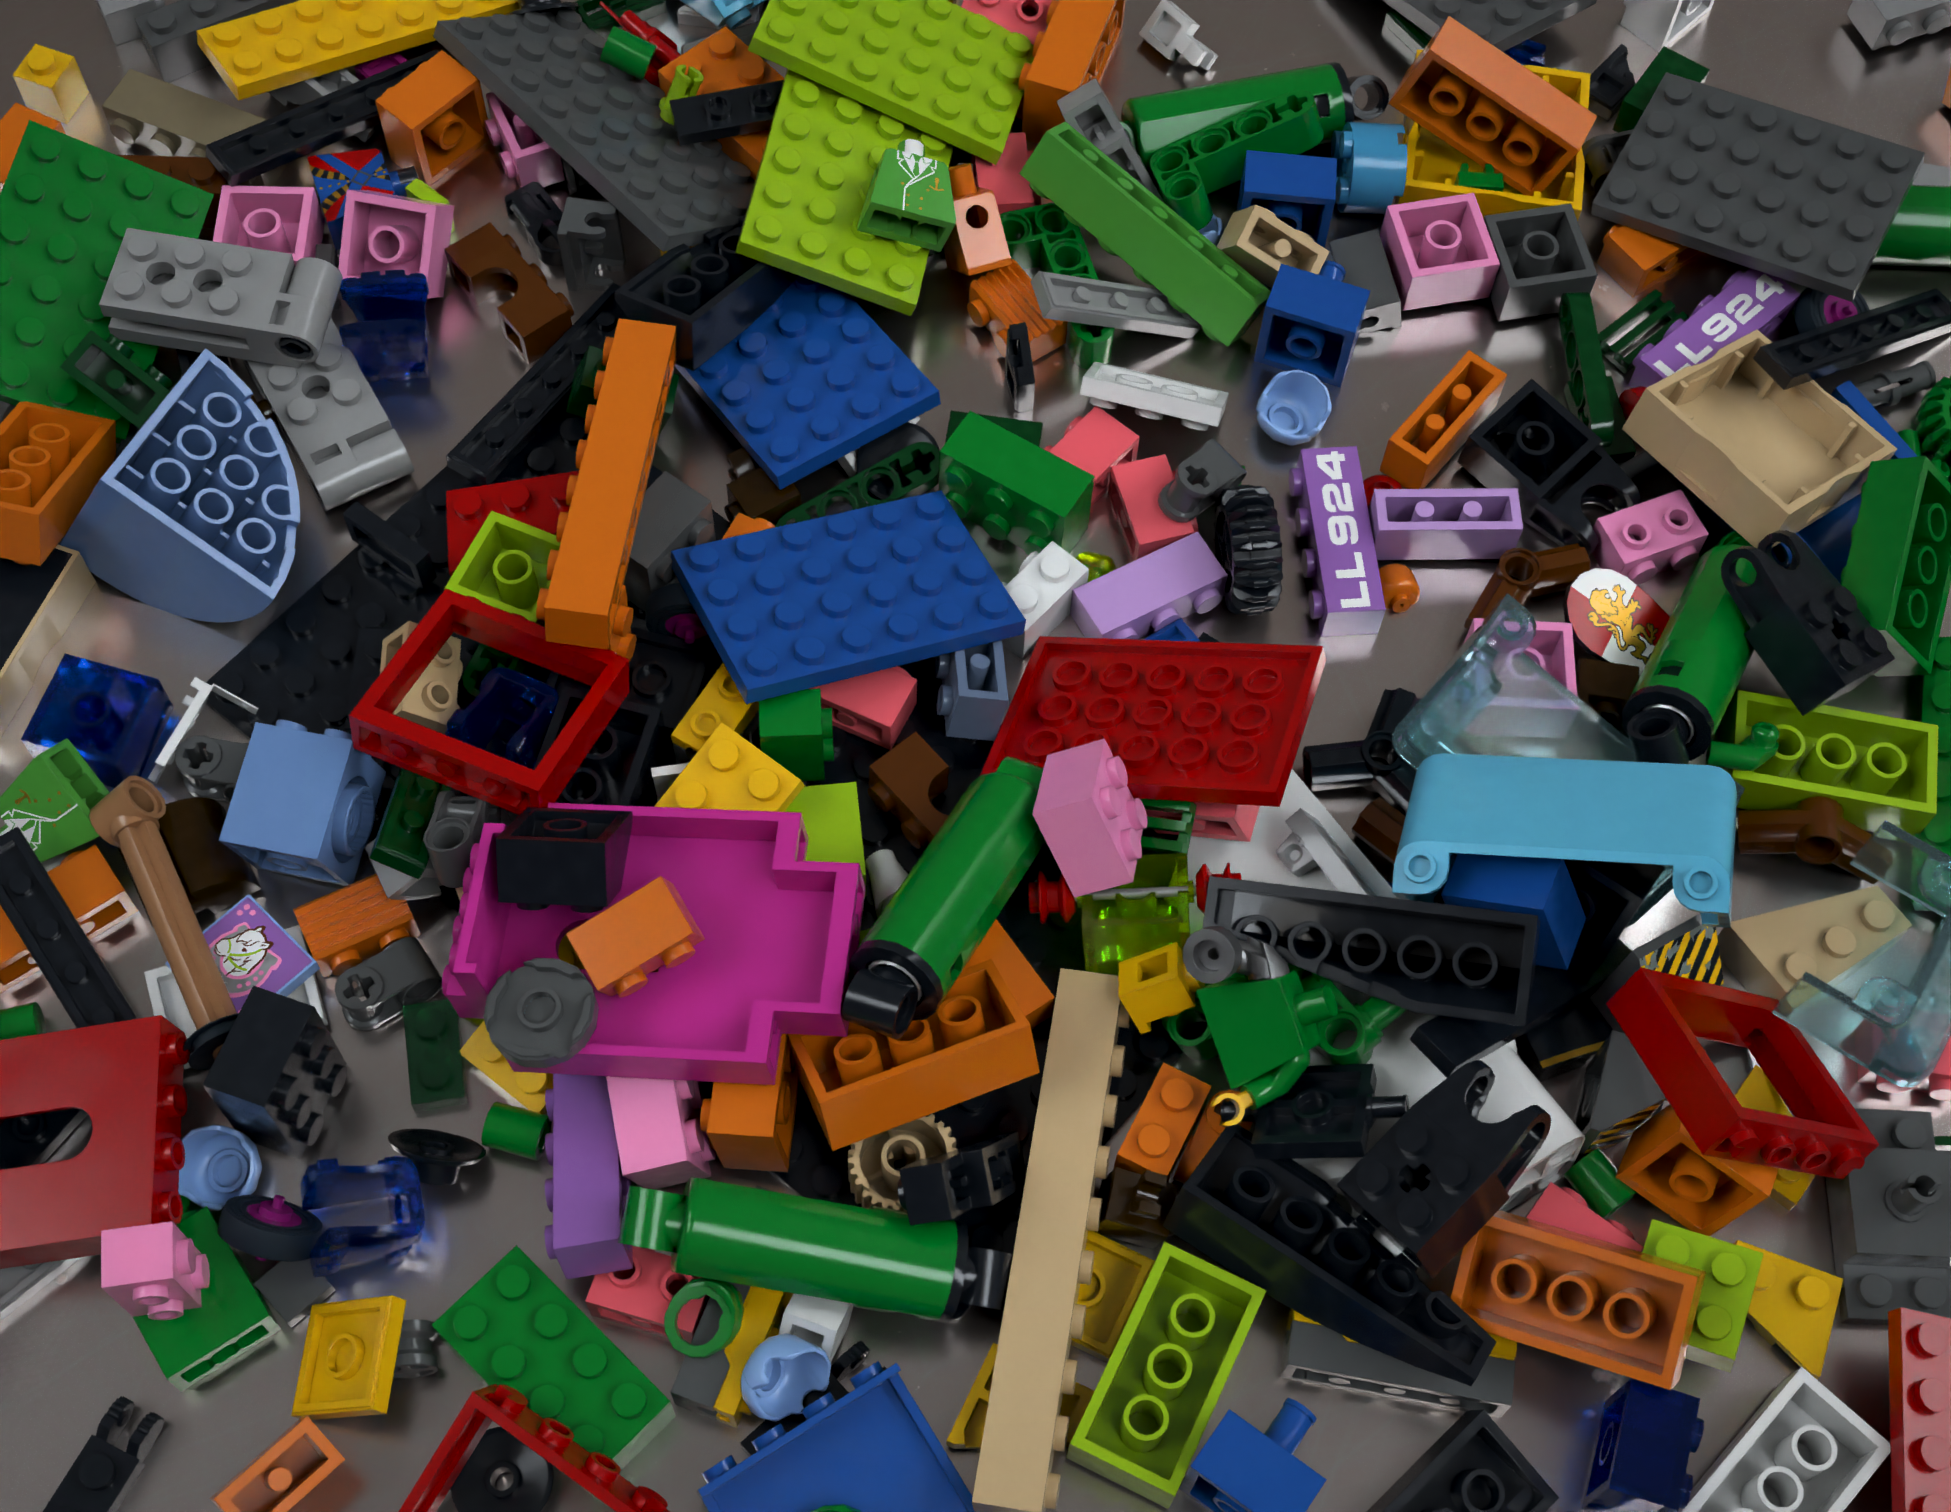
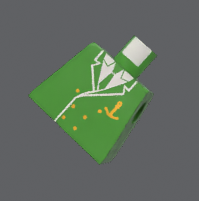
(909, 198)
(53, 801)

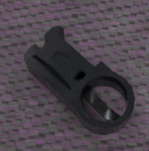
(539, 217)

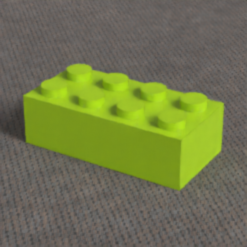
(1860, 759)
(1165, 1375)

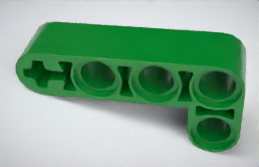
(1217, 154)
(1048, 240)

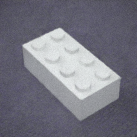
(1793, 1455)

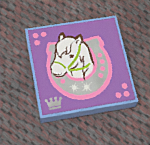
(256, 952)

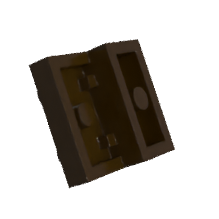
(206, 867)

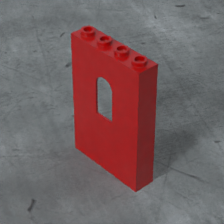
(129, 1171)

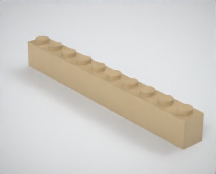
(1049, 1249)

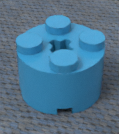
(1368, 166)

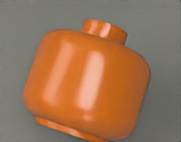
(1399, 587)

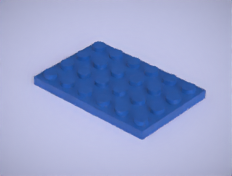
(811, 382)
(845, 595)

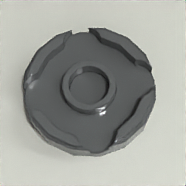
(541, 1013)

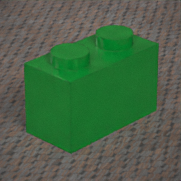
(797, 733)

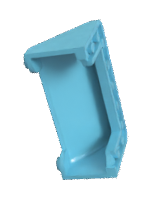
(1572, 813)

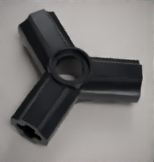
(1351, 762)

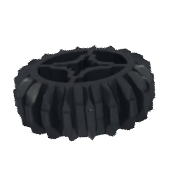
(1249, 549)

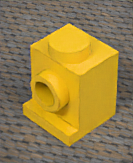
(1156, 985)

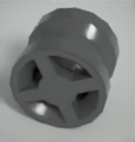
(415, 1350)

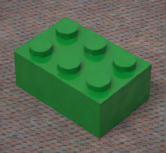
(1014, 487)

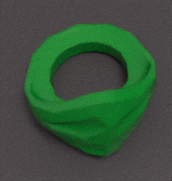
(729, 1323)

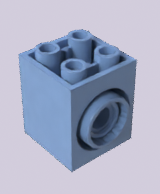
(303, 803)

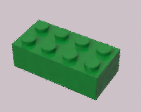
(1903, 559)
(532, 1337)

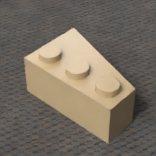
(1820, 937)

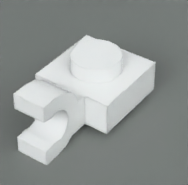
(1172, 34)

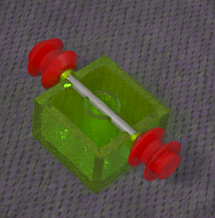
(1131, 916)

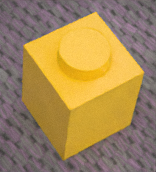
(51, 83)

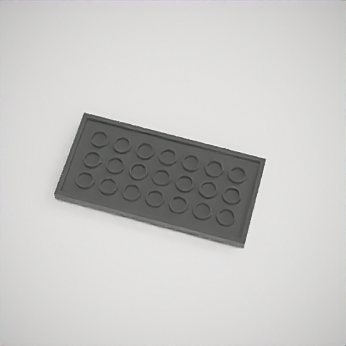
(602, 123)

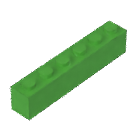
(1145, 234)

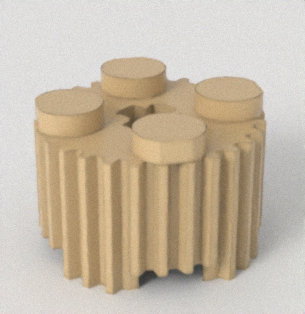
(873, 1159)

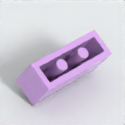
(1445, 523)
(1150, 591)

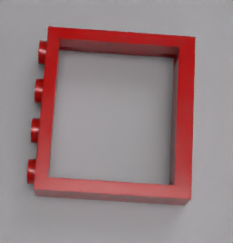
(465, 765)
(1662, 1022)
(544, 1436)

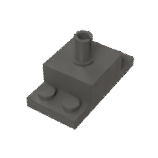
(1894, 1222)

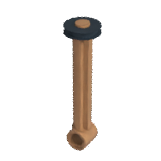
(130, 821)

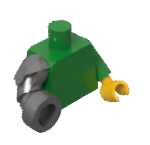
(1257, 1020)

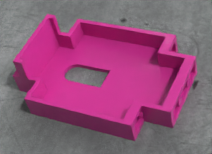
(768, 963)

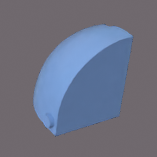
(196, 504)

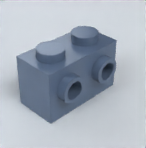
(972, 691)

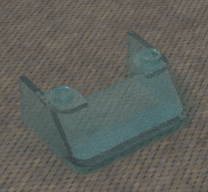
(1889, 1025)

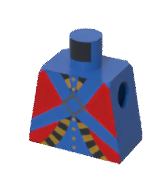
(353, 171)

